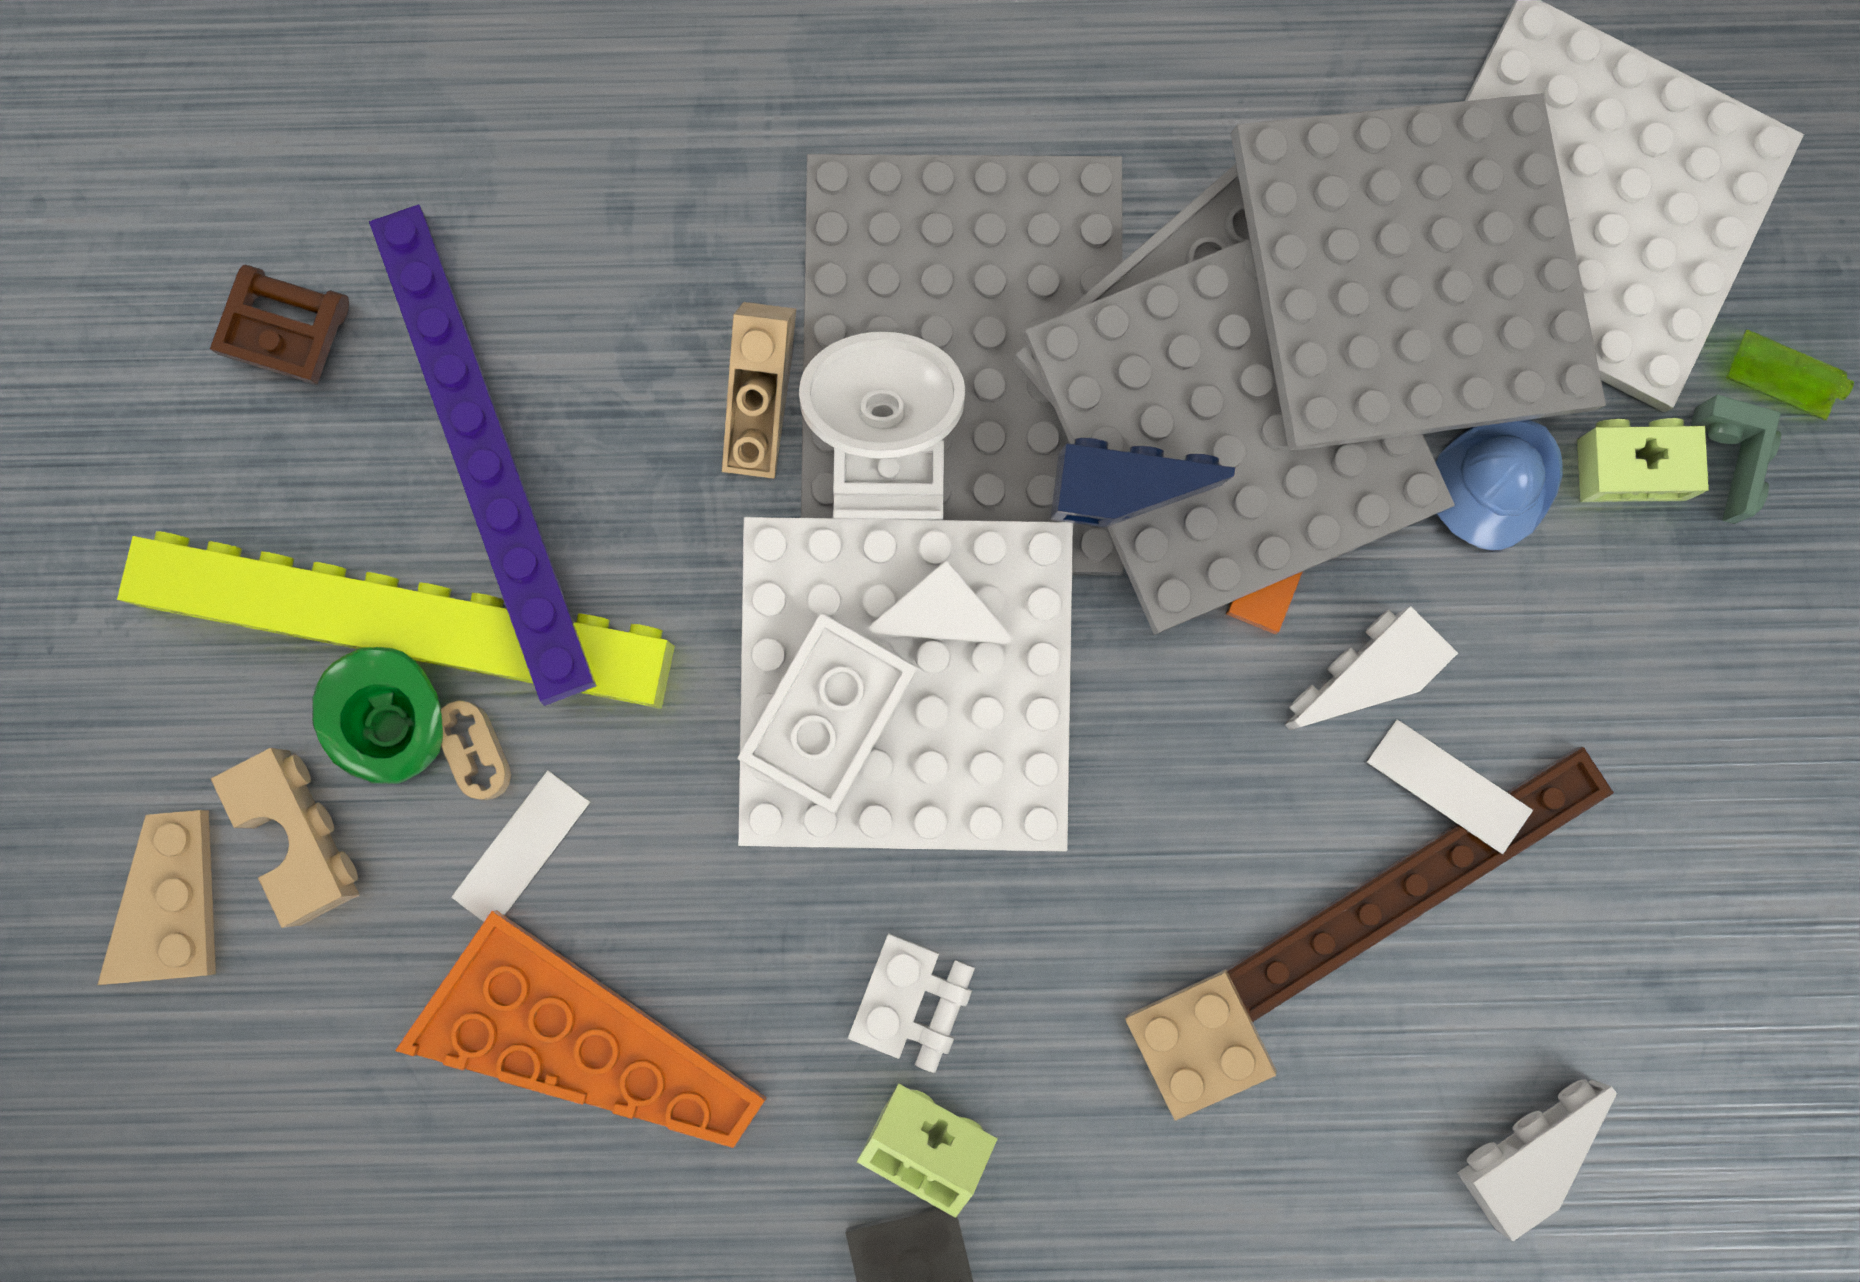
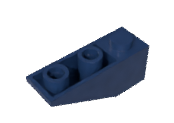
(1112, 485)

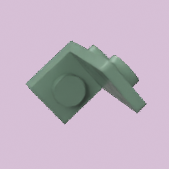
(1756, 429)

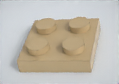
(1201, 1045)

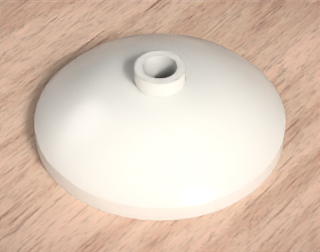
(882, 394)

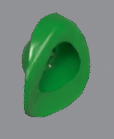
(378, 715)

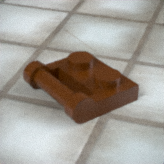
(275, 340)

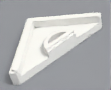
(942, 609)

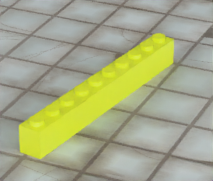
(376, 613)

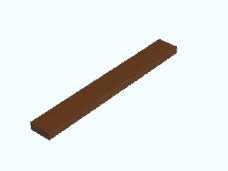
(1410, 888)

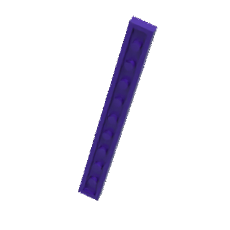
(482, 457)

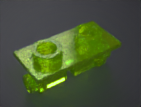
(1788, 375)

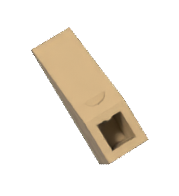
(757, 388)

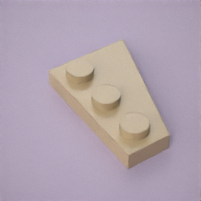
(166, 904)

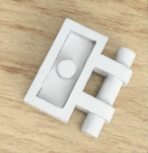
(894, 998)

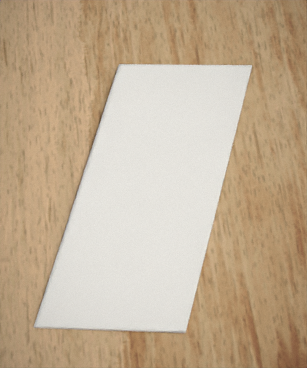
(1450, 786)
(521, 848)

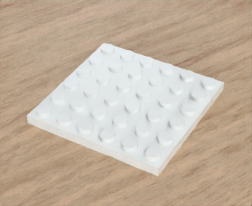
(1655, 187)
(982, 726)

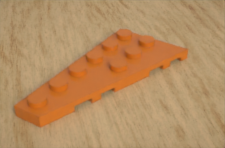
(554, 1029)

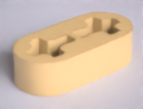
(485, 745)

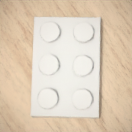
(827, 713)

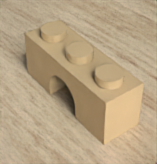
(314, 871)

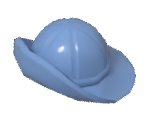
(1500, 482)

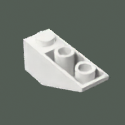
(1391, 665)
(1535, 1166)

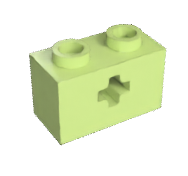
(1673, 468)
(938, 1174)

